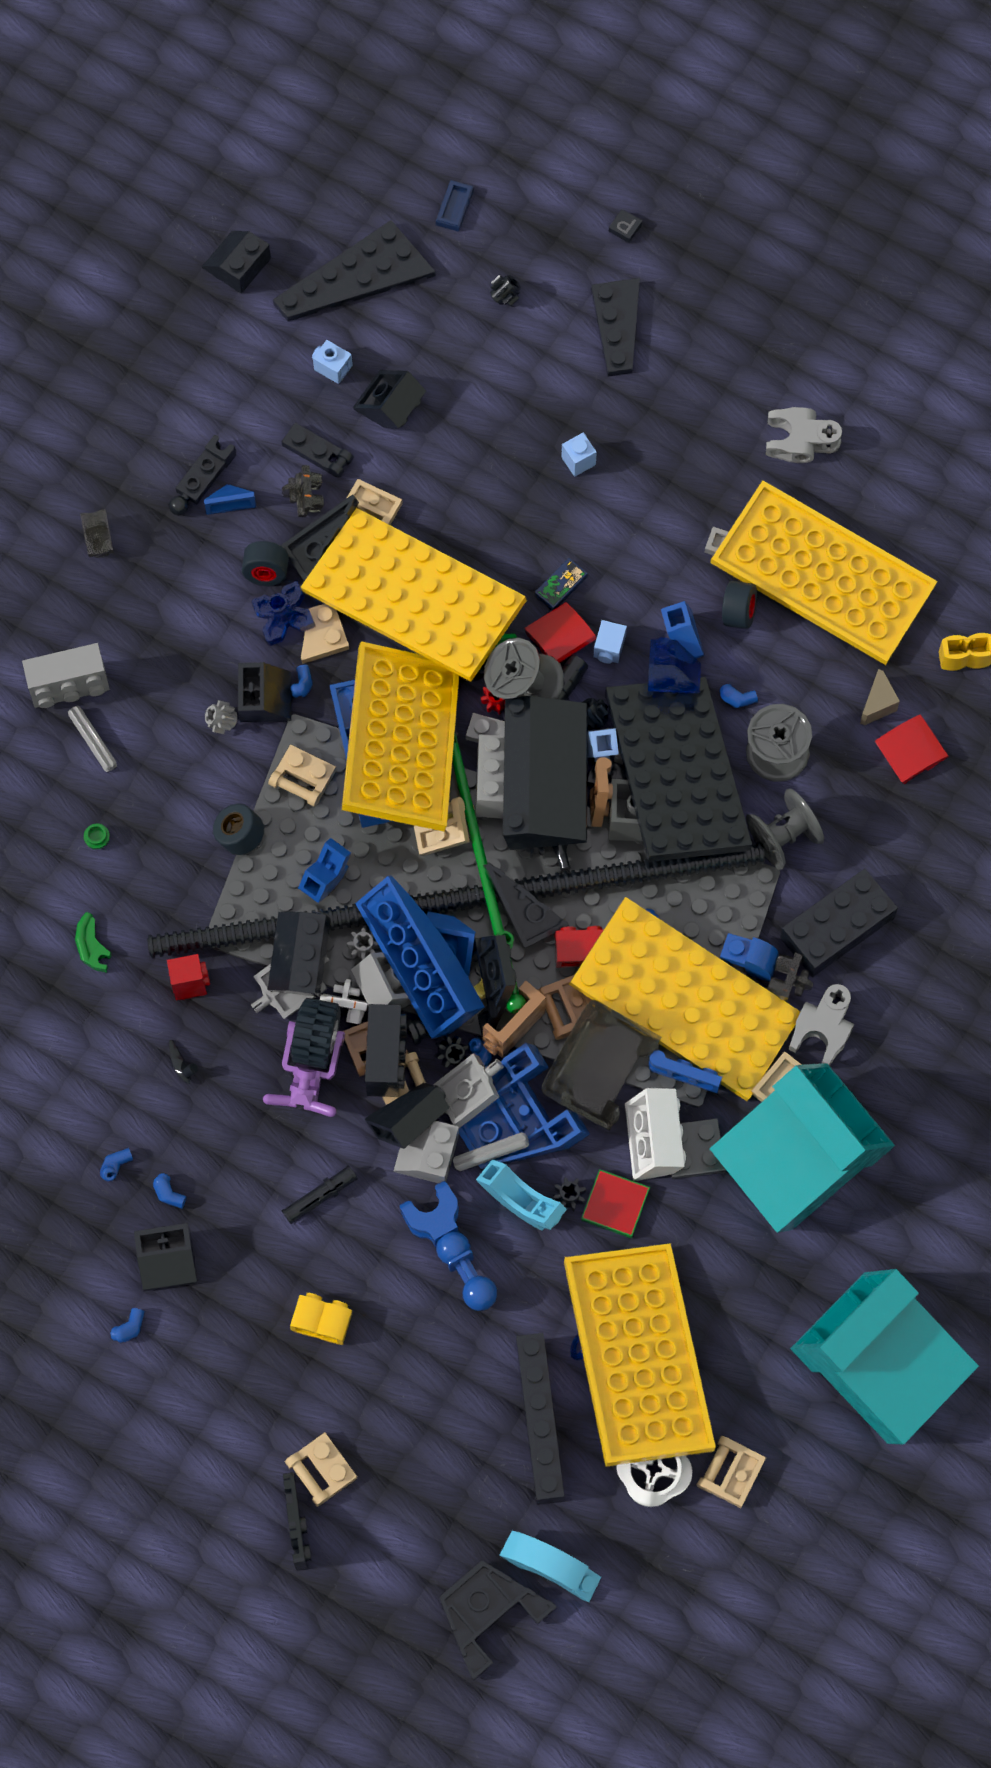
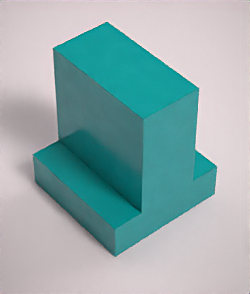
(801, 1145)
(885, 1355)

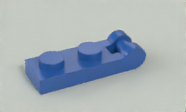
(684, 1072)

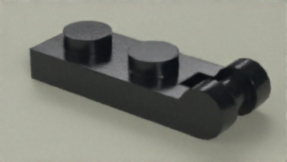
(316, 450)

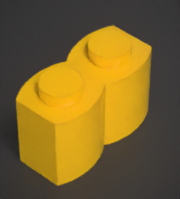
(961, 651)
(321, 1319)

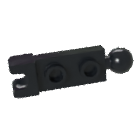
(201, 475)

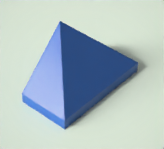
(229, 499)

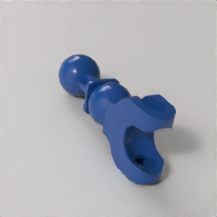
(451, 1246)

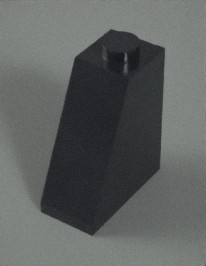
(408, 1115)

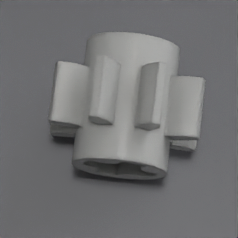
(221, 717)
(364, 938)

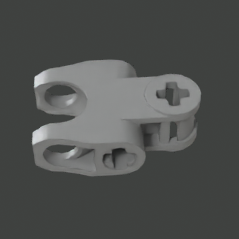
(805, 436)
(825, 1023)

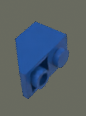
(682, 627)

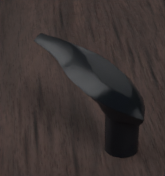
(183, 1071)

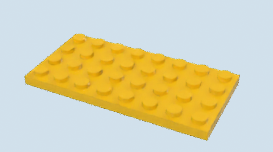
(824, 572)
(413, 594)
(401, 738)
(686, 997)
(639, 1355)

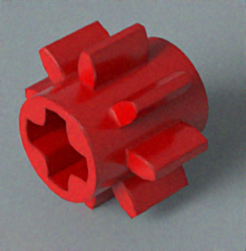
(495, 705)

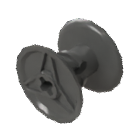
(518, 671)
(778, 742)
(799, 820)

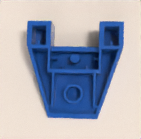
(520, 1111)

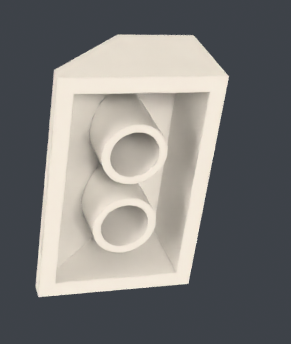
(655, 1133)

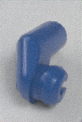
(305, 682)
(735, 698)
(477, 1047)
(113, 1162)
(164, 1191)
(130, 1329)

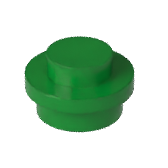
(96, 836)

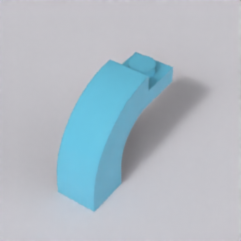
(519, 1197)
(550, 1563)

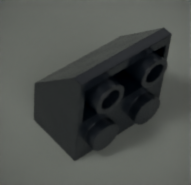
(263, 693)
(165, 1256)

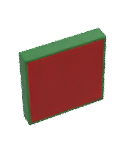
(615, 1203)

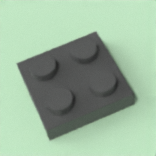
(696, 1142)

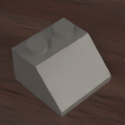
(379, 981)
(430, 1153)

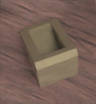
(881, 700)

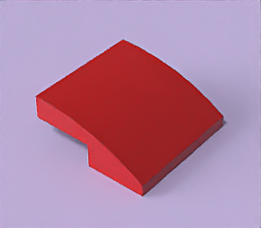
(560, 632)
(911, 748)

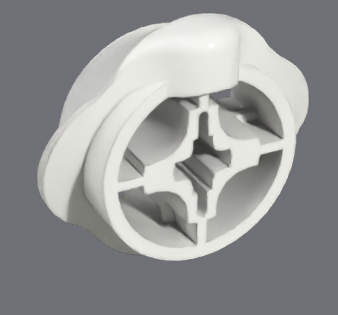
(648, 1497)

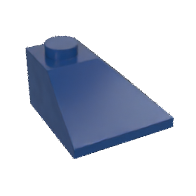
(458, 937)

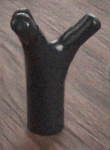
(561, 852)

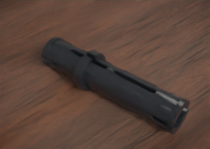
(329, 1188)

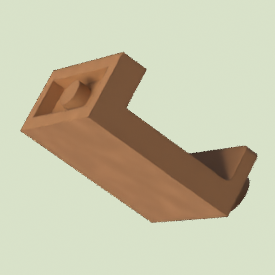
(519, 1025)

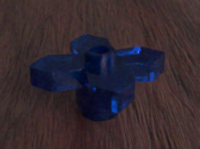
(283, 611)

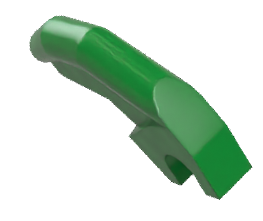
(88, 947)

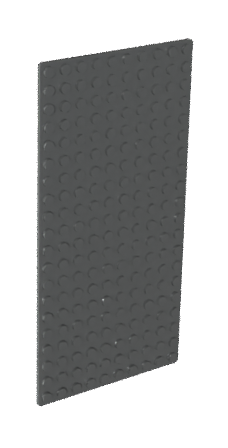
(269, 876)

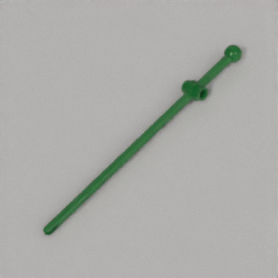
(516, 1000)

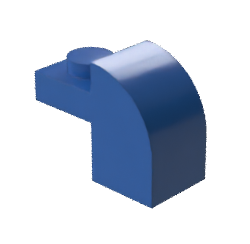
(326, 872)
(755, 955)

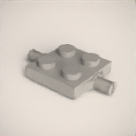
(284, 1002)
(469, 1088)

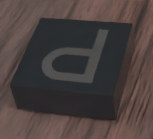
(625, 226)

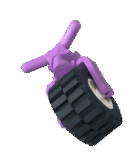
(313, 1044)

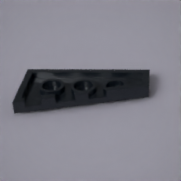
(616, 318)

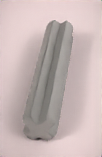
(92, 738)
(491, 1151)

